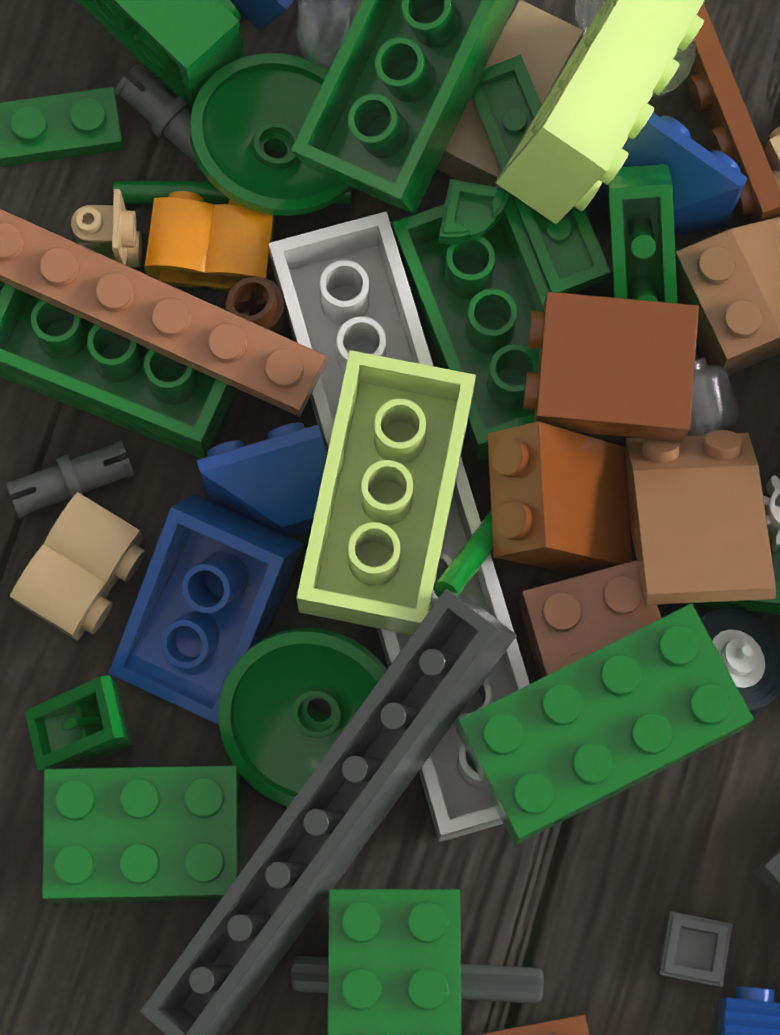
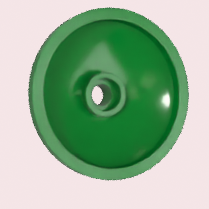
(255, 109)
(270, 710)

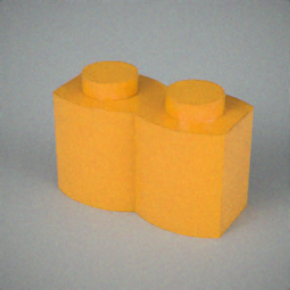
(206, 242)

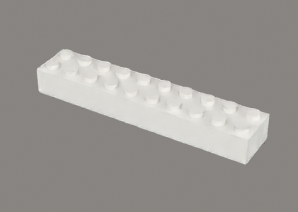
(352, 293)

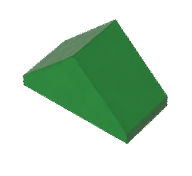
(79, 725)

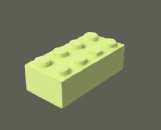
(599, 103)
(385, 493)

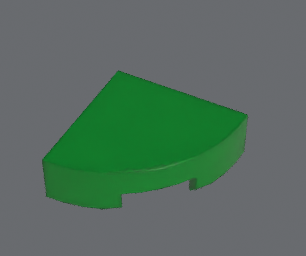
(471, 211)

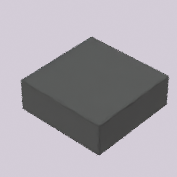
(695, 949)

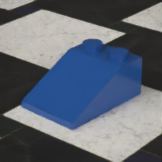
(203, 603)

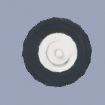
(748, 653)

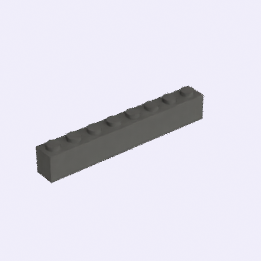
(330, 819)

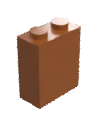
(613, 366)
(558, 499)

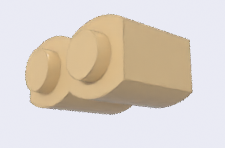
(79, 567)

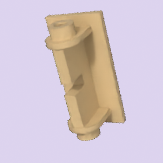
(109, 231)

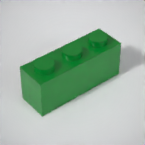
(642, 234)

